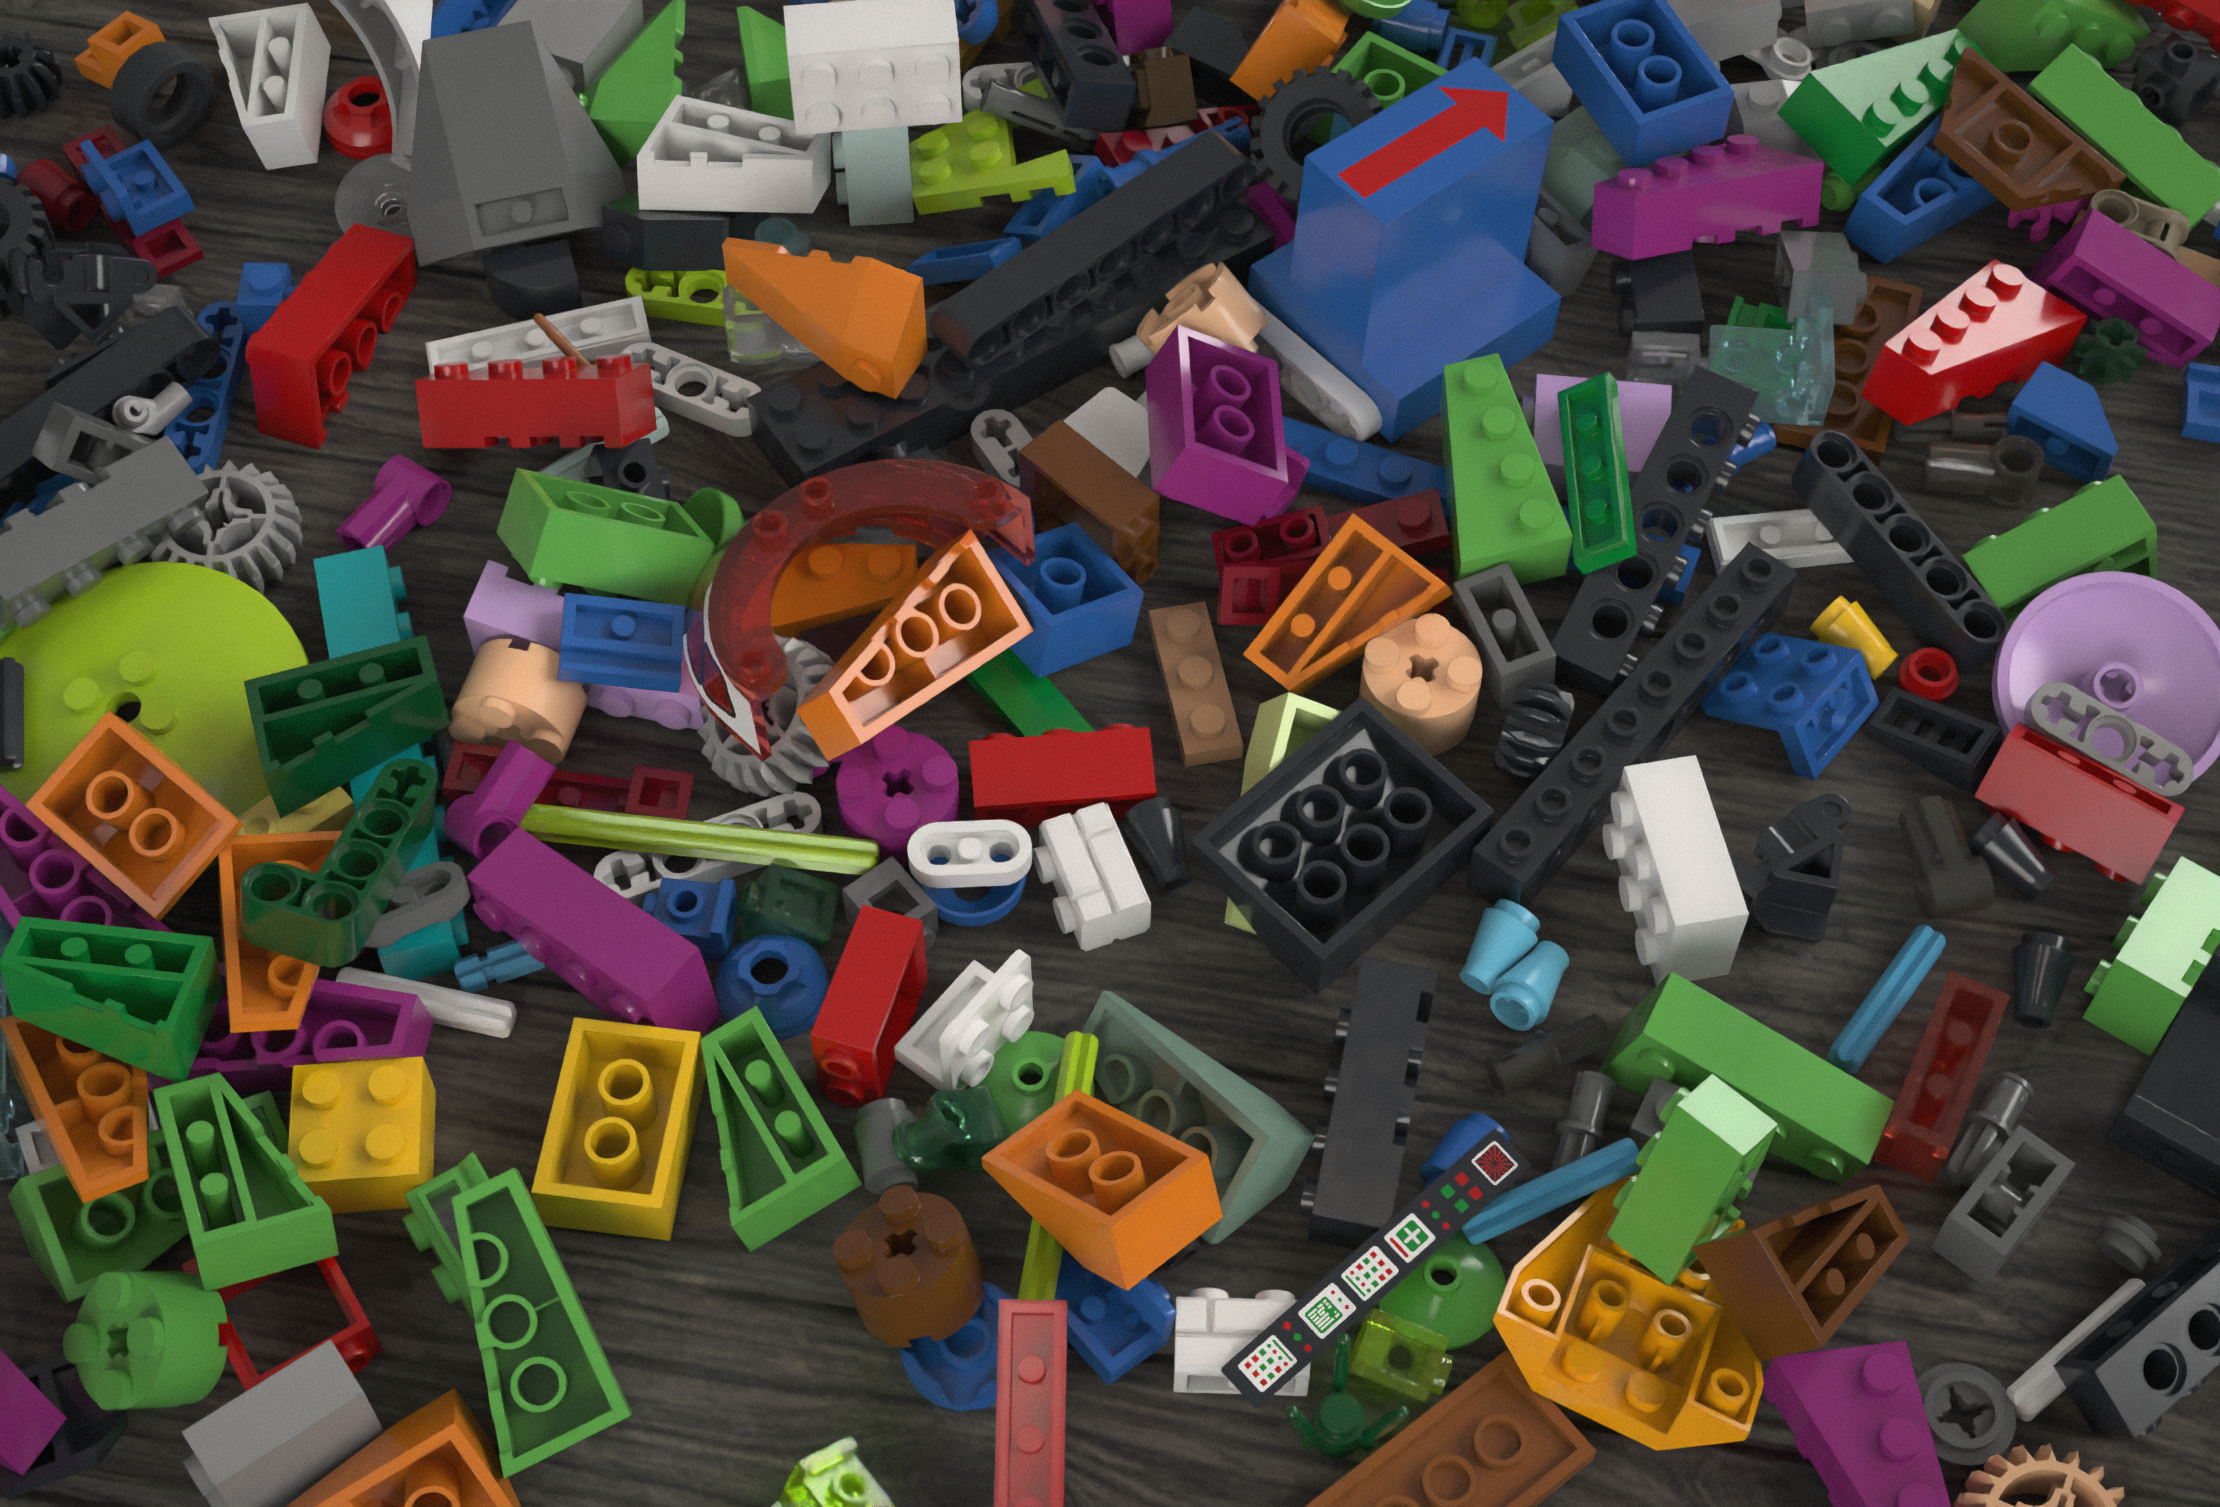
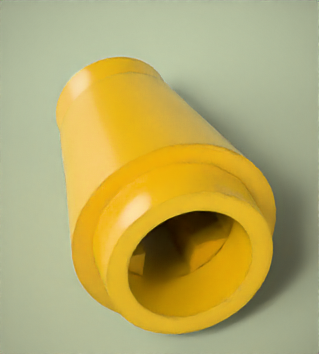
(1851, 627)

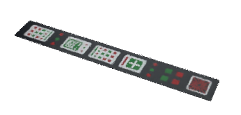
(1374, 1269)

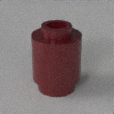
(63, 196)

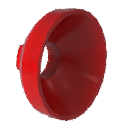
(355, 129)

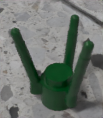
(1338, 1418)

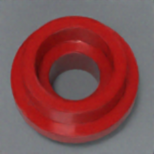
(1932, 664)

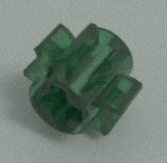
(2109, 351)

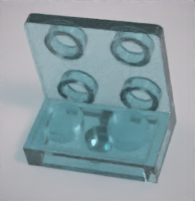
(1786, 366)

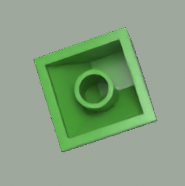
(765, 64)

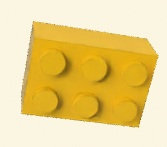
(620, 1129)

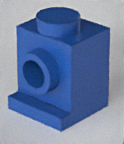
(261, 291)
(698, 912)

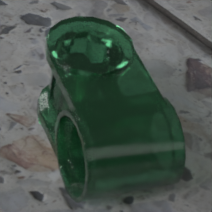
(951, 1131)

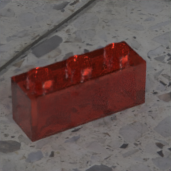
(1941, 1077)

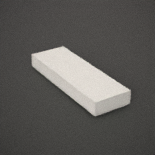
(1789, 536)

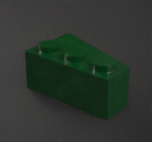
(342, 717)

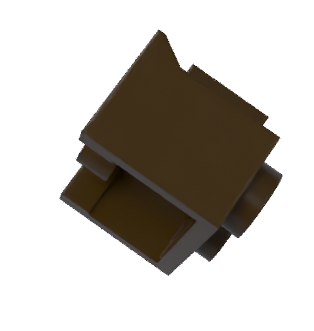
(1163, 89)

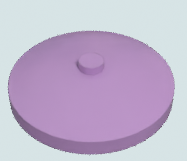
(2127, 647)

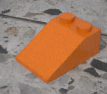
(134, 814)
(1107, 1186)

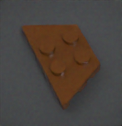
(2015, 142)

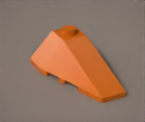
(852, 315)
(263, 986)
(85, 1106)
(421, 1461)

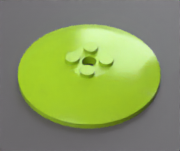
(160, 638)

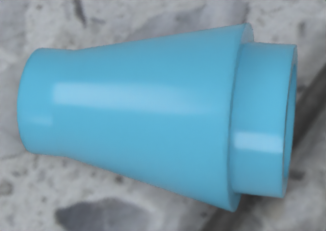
(1499, 944)
(1527, 990)

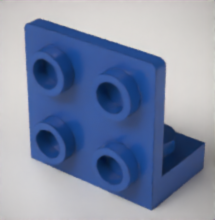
(1802, 690)

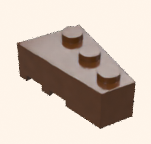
(1804, 1269)

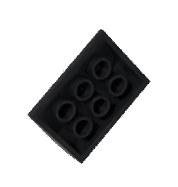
(1342, 842)

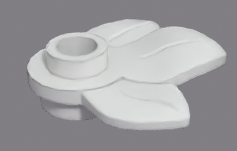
(1788, 57)

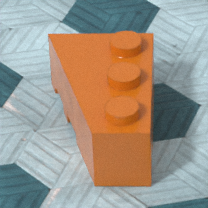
(839, 583)
(1343, 601)

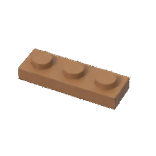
(1195, 684)

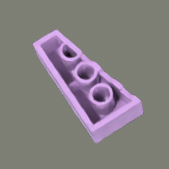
(534, 614)

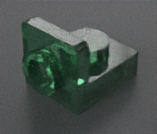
(788, 905)

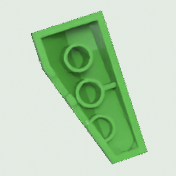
(119, 1230)

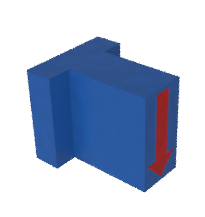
(1419, 243)

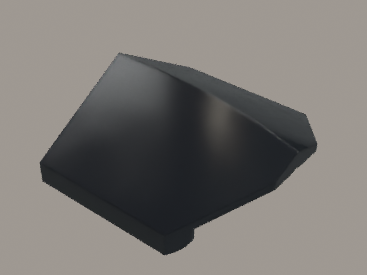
(80, 1440)

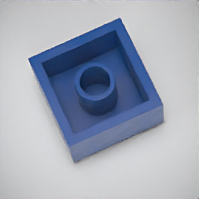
(1071, 599)

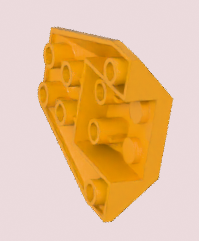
(1623, 1342)

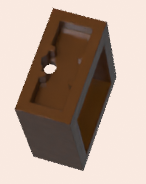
(1081, 484)

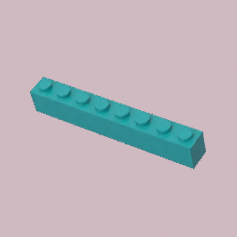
(358, 614)

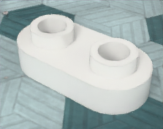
(969, 851)

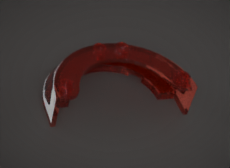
(728, 612)

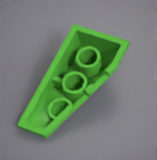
(637, 84)

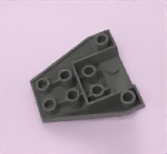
(501, 147)

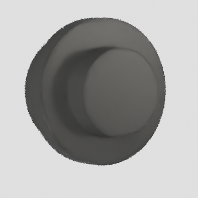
(2128, 1243)

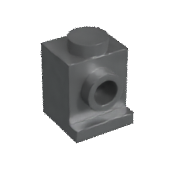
(894, 891)

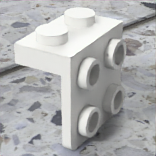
(969, 1024)

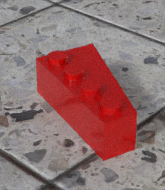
(327, 332)
(1971, 341)
(536, 404)

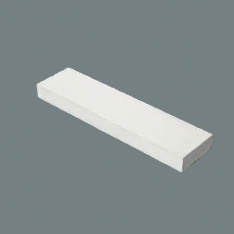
(591, 330)

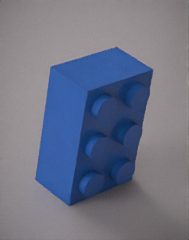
(1642, 78)

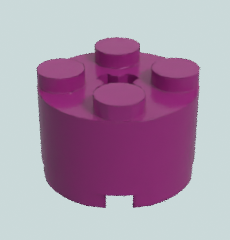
(895, 788)

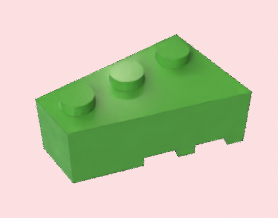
(1691, 1177)
(236, 1189)

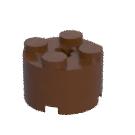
(910, 1267)

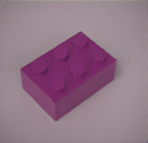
(1215, 426)

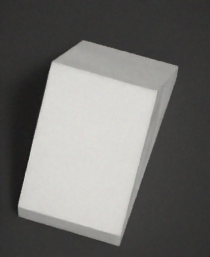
(1537, 78)

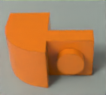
(114, 45)

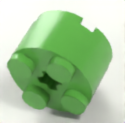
(147, 1340)

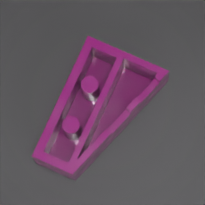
(1860, 1424)

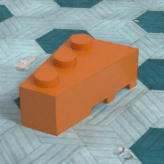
(1294, 38)

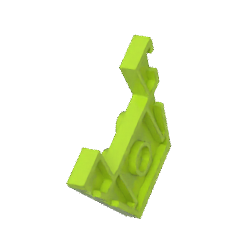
(978, 160)

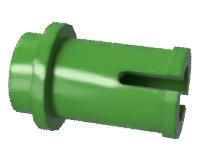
(1839, 195)

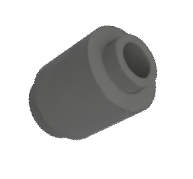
(875, 1149)

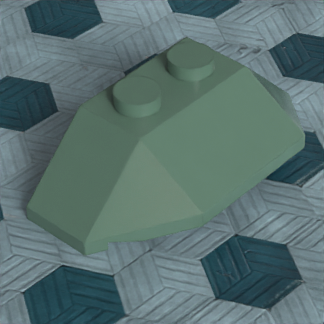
(1579, 159)

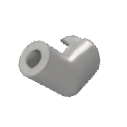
(151, 415)

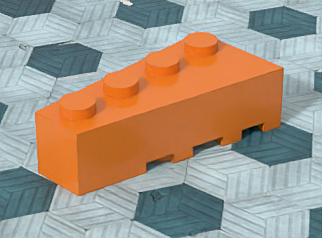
(922, 642)

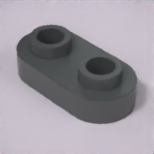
(422, 898)

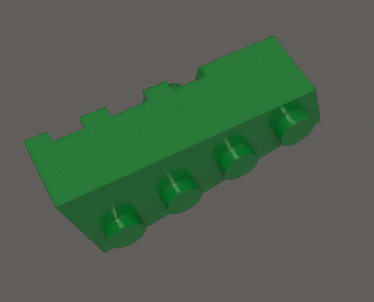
(1875, 103)

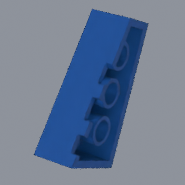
(1914, 200)

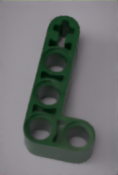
(333, 912)

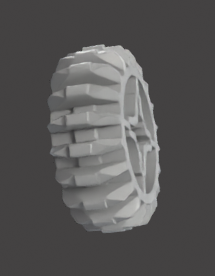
(232, 536)
(790, 742)

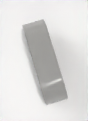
(989, 452)

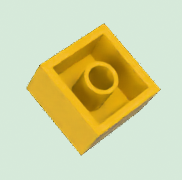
(363, 1131)

